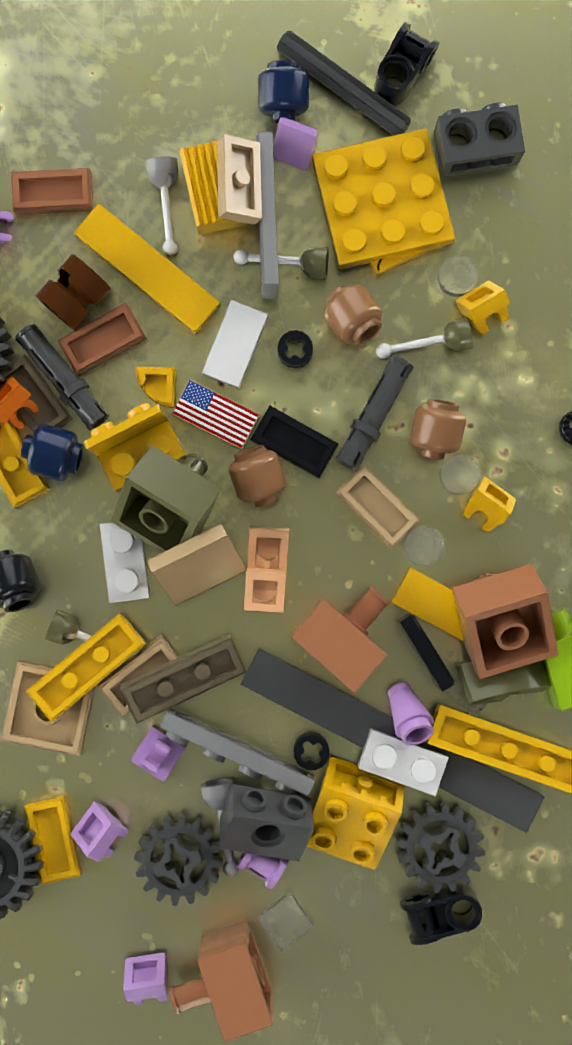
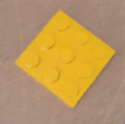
(383, 198)

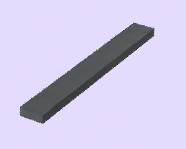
(354, 719)

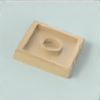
(196, 564)
(30, 727)

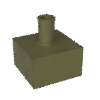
(165, 499)

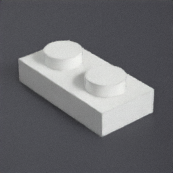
(124, 564)
(402, 763)

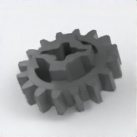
(433, 862)
(162, 866)

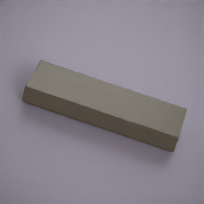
(182, 678)

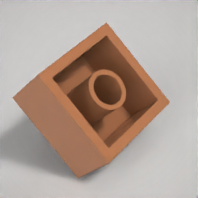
(505, 620)
(342, 639)
(231, 981)

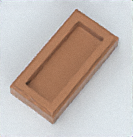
(52, 191)
(102, 339)

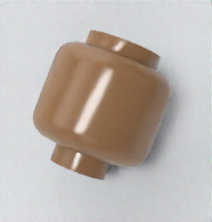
(353, 314)
(438, 428)
(257, 475)

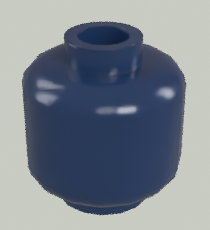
(283, 90)
(52, 452)

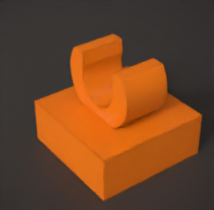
(13, 397)

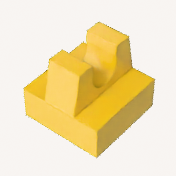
(483, 302)
(492, 501)

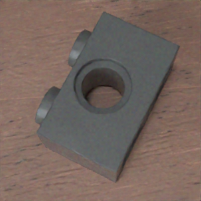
(266, 823)

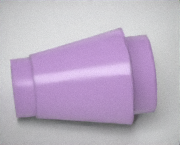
(409, 715)

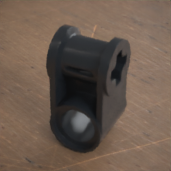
(406, 60)
(438, 915)

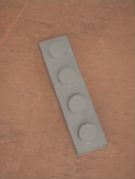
(251, 759)

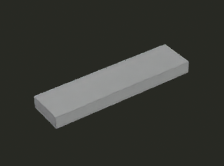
(267, 224)

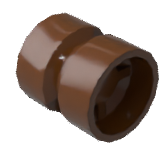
(73, 292)

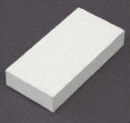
(235, 344)

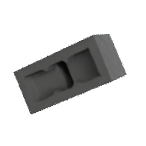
(482, 149)

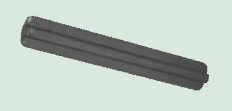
(343, 84)

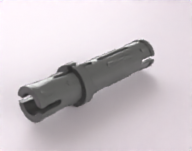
(71, 388)
(369, 422)

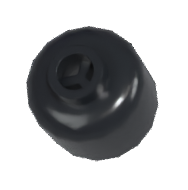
(17, 581)

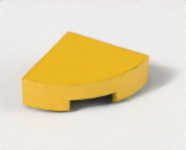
(158, 384)

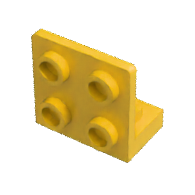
(125, 444)
(355, 813)

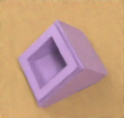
(294, 143)

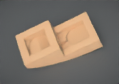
(266, 569)

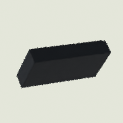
(294, 442)
(426, 652)

